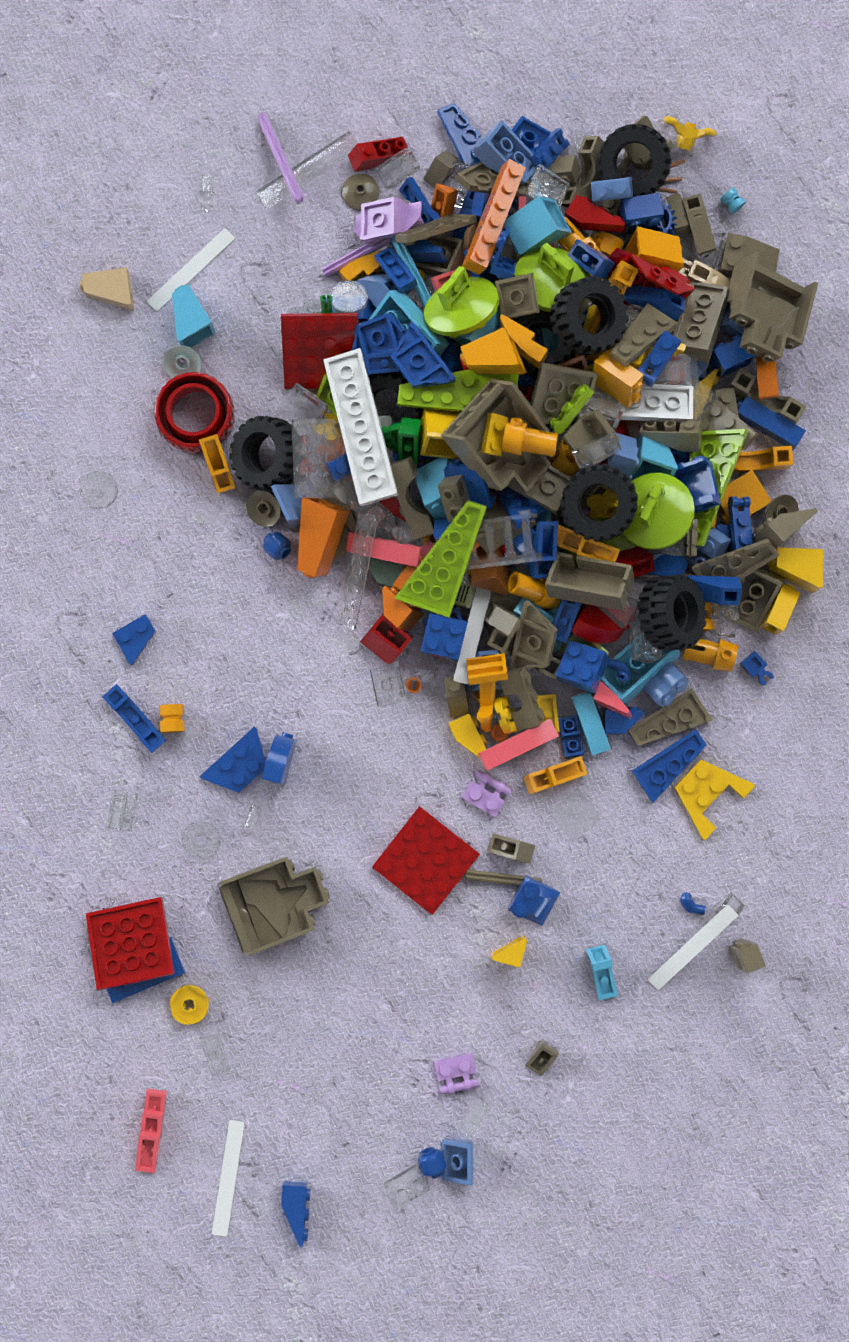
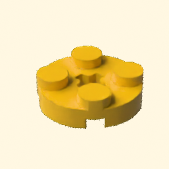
(506, 722)
(188, 993)

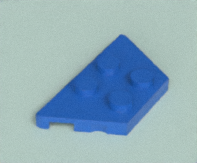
(378, 334)
(419, 361)
(514, 502)
(239, 764)

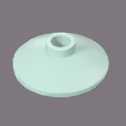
(175, 367)

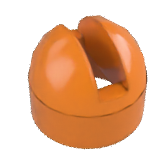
(417, 685)

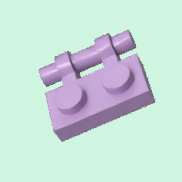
(483, 798)
(455, 1067)

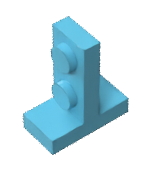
(602, 972)

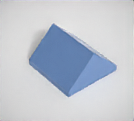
(459, 1161)

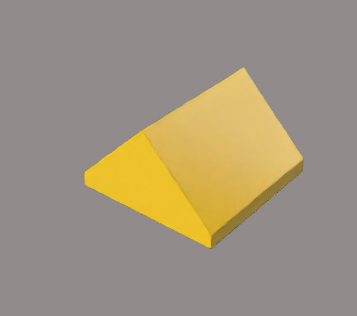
(511, 953)

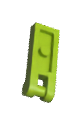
(571, 409)

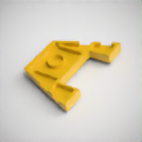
(702, 787)

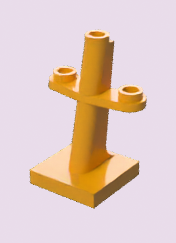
(485, 672)

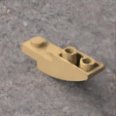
(702, 273)

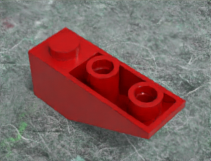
(372, 154)
(591, 217)

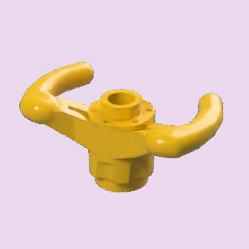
(687, 133)

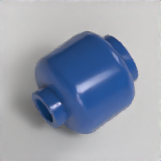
(277, 545)
(432, 1162)

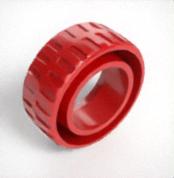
(177, 388)

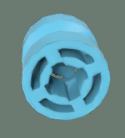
(733, 200)

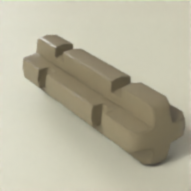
(691, 540)

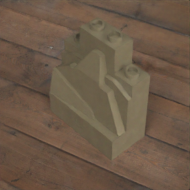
(769, 308)
(467, 433)
(272, 904)

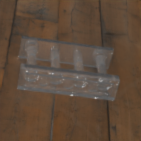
(510, 556)

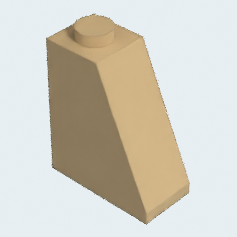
(109, 287)

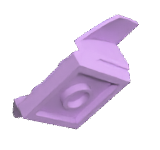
(386, 218)

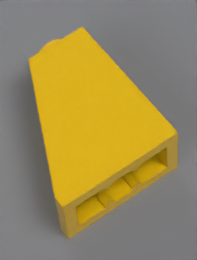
(780, 609)

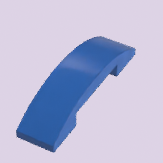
(134, 718)

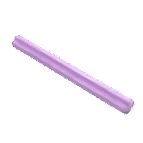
(280, 158)
(365, 249)

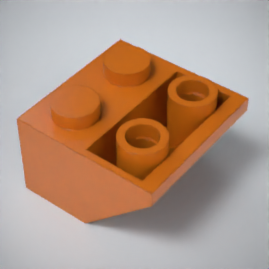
(398, 612)

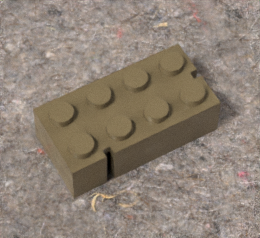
(595, 582)

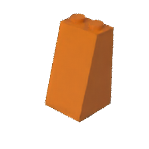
(319, 535)

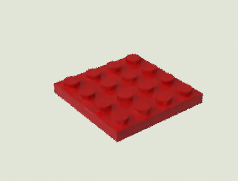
(310, 340)
(425, 860)
(129, 943)

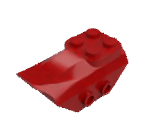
(651, 275)

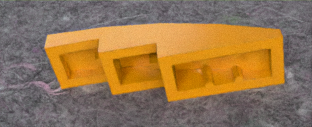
(587, 548)

